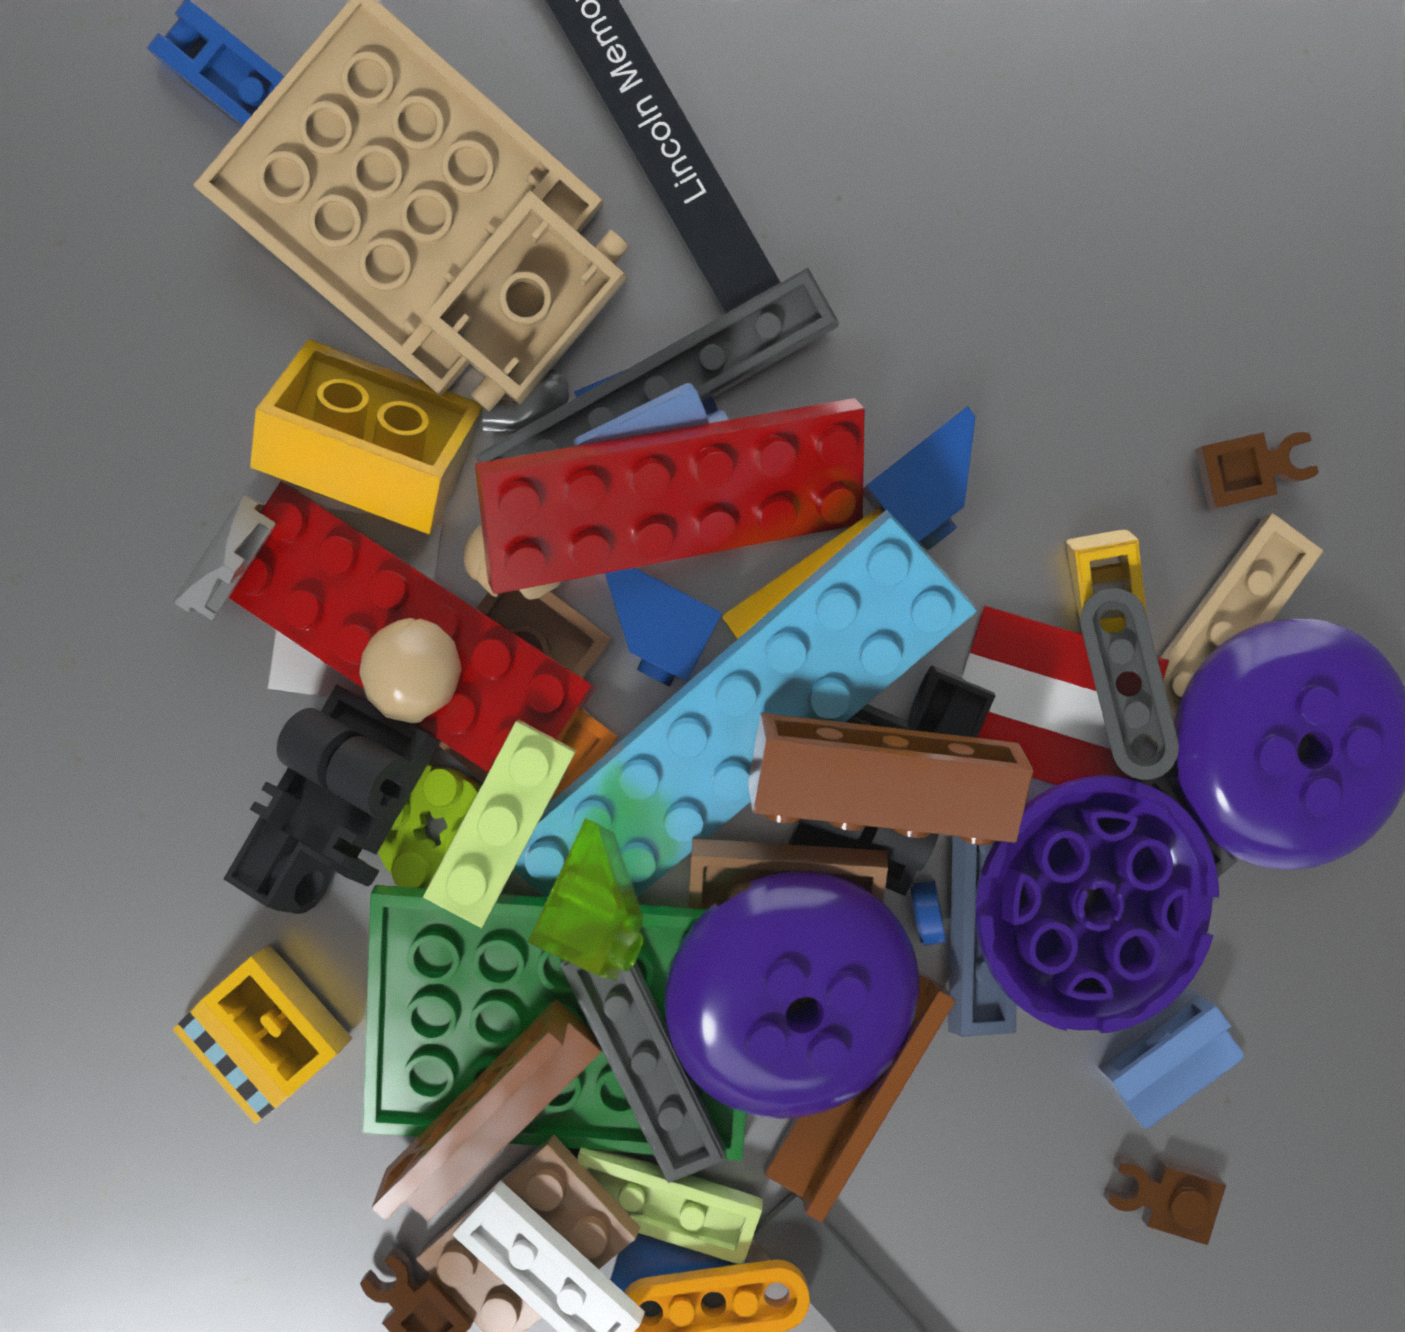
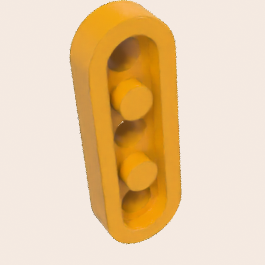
(745, 1302)

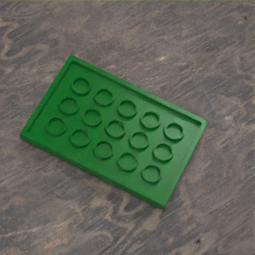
(459, 994)

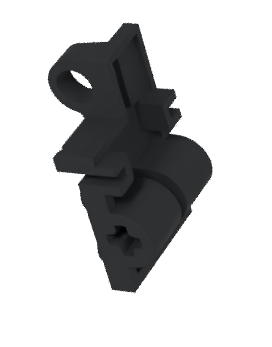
(941, 706)
(338, 796)

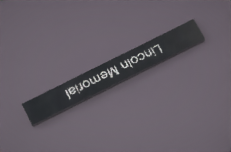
(666, 149)

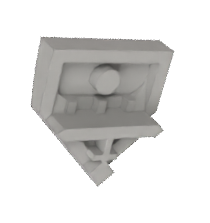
(226, 558)

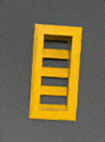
(1102, 546)

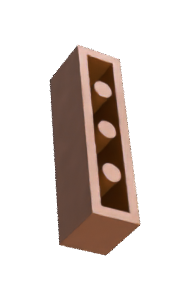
(888, 779)

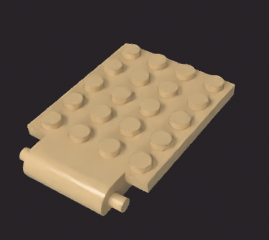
(419, 209)

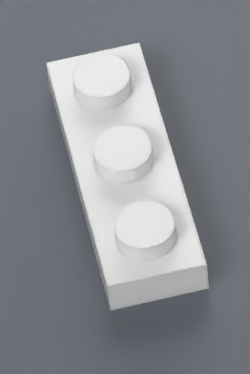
(544, 1266)

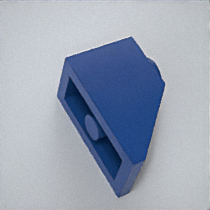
(928, 482)
(661, 624)

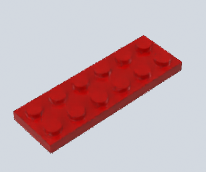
(670, 494)
(339, 588)

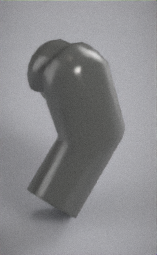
(545, 398)

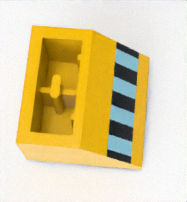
(262, 1033)

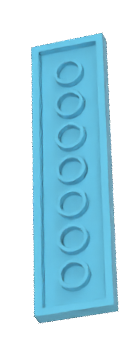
(809, 657)

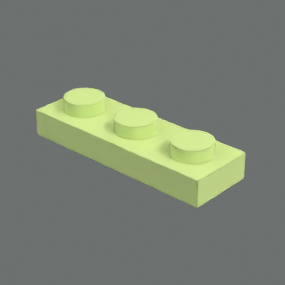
(499, 823)
(679, 1212)

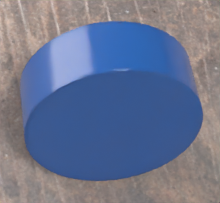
(928, 912)

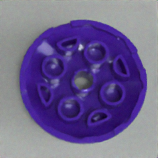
(1243, 734)
(1148, 913)
(760, 954)

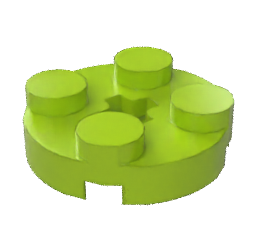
(406, 849)

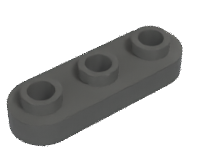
(1129, 652)

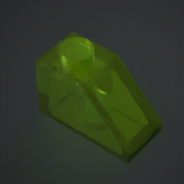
(592, 908)

